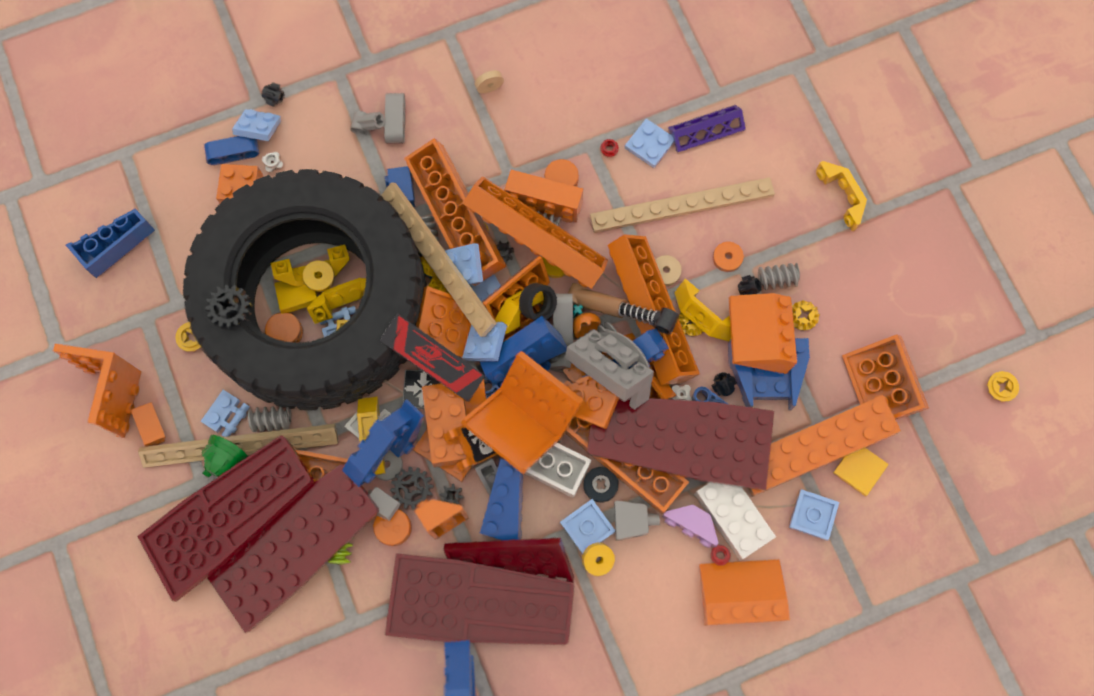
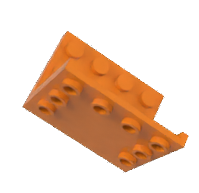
(114, 389)
(524, 414)

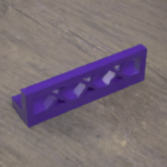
(705, 121)

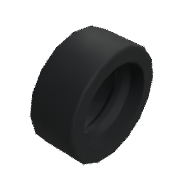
(527, 297)

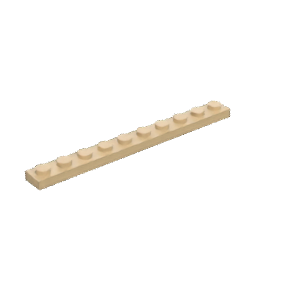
(682, 205)
(440, 262)
(249, 443)

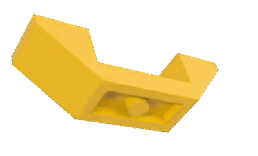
(829, 172)
(284, 272)
(335, 297)
(511, 312)
(700, 314)
(367, 414)

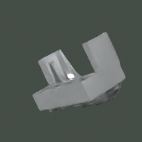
(622, 382)

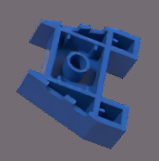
(770, 385)
(393, 433)
(459, 669)

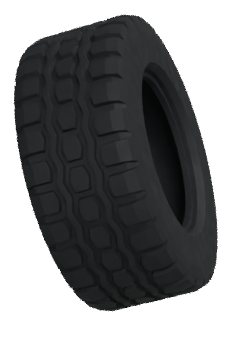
(258, 229)

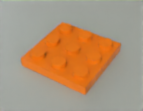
(443, 320)

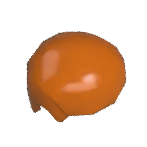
(584, 323)

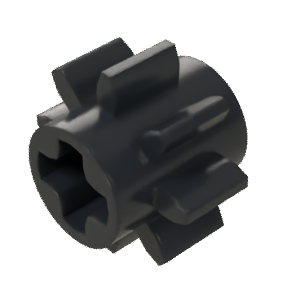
(272, 94)
(505, 247)
(749, 285)
(724, 384)
(453, 491)

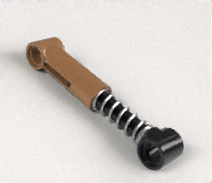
(662, 320)

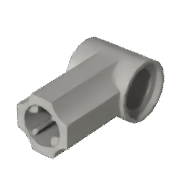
(366, 121)

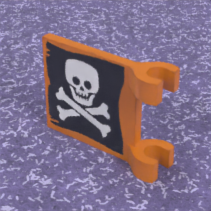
(473, 447)

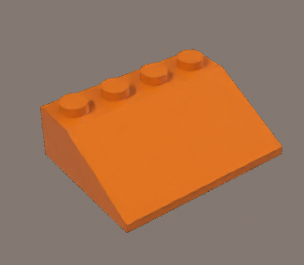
(763, 332)
(886, 371)
(743, 592)

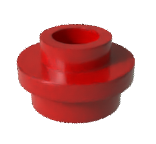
(609, 143)
(720, 548)

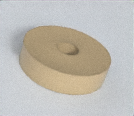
(489, 81)
(674, 267)

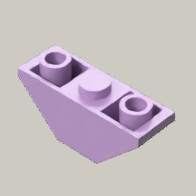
(694, 523)

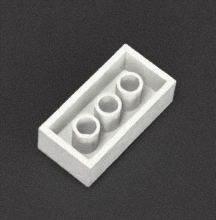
(560, 469)
(735, 518)

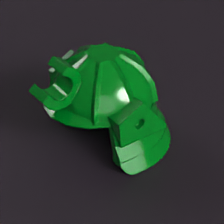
(221, 456)

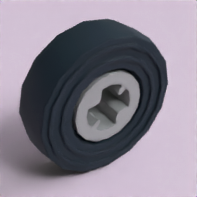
(590, 484)

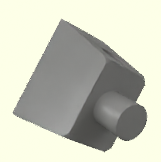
(633, 520)

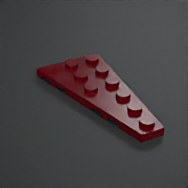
(527, 556)

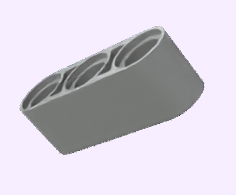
(394, 118)
(564, 317)

